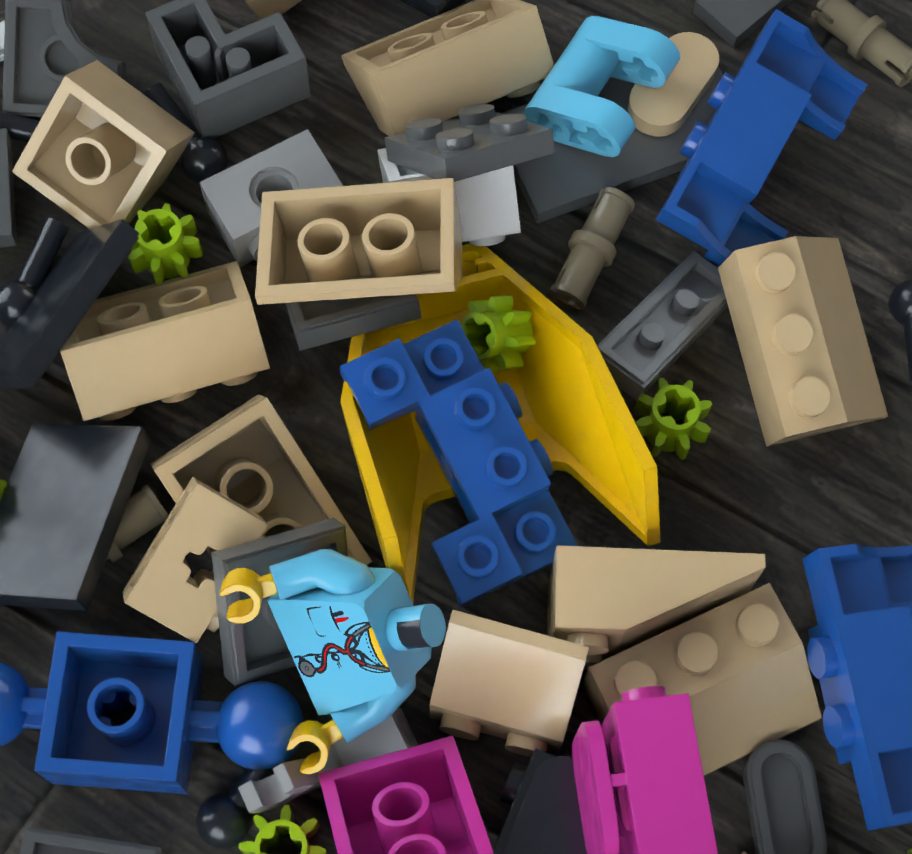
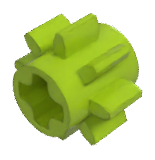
(179, 243)
(498, 332)
(681, 405)
(271, 834)

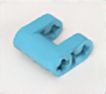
(570, 91)

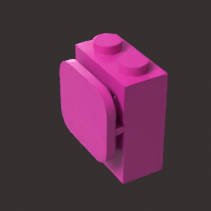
(643, 778)

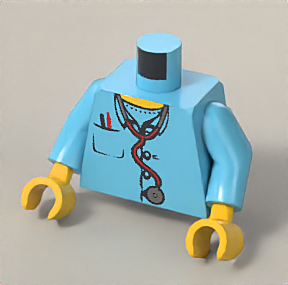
(348, 635)

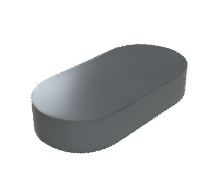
(783, 800)

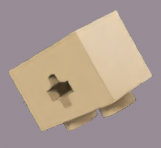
(163, 579)

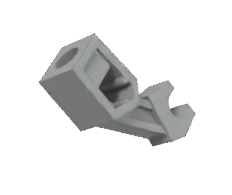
(290, 783)

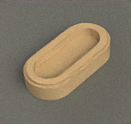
(666, 108)

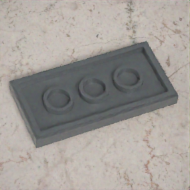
(575, 176)

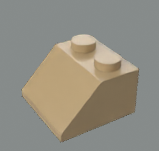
(101, 147)
(506, 684)

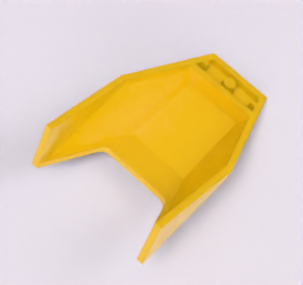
(565, 405)

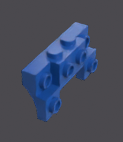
(729, 159)
(480, 449)
(866, 669)

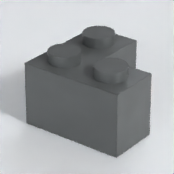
(227, 76)

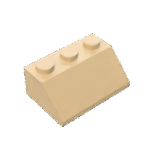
(451, 63)
(359, 241)
(801, 338)
(164, 343)
(740, 671)

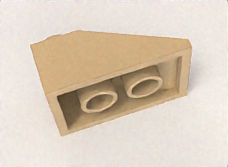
(259, 467)
(630, 595)

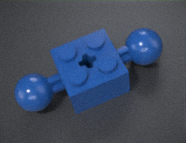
(155, 747)

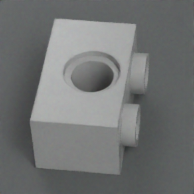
(235, 193)

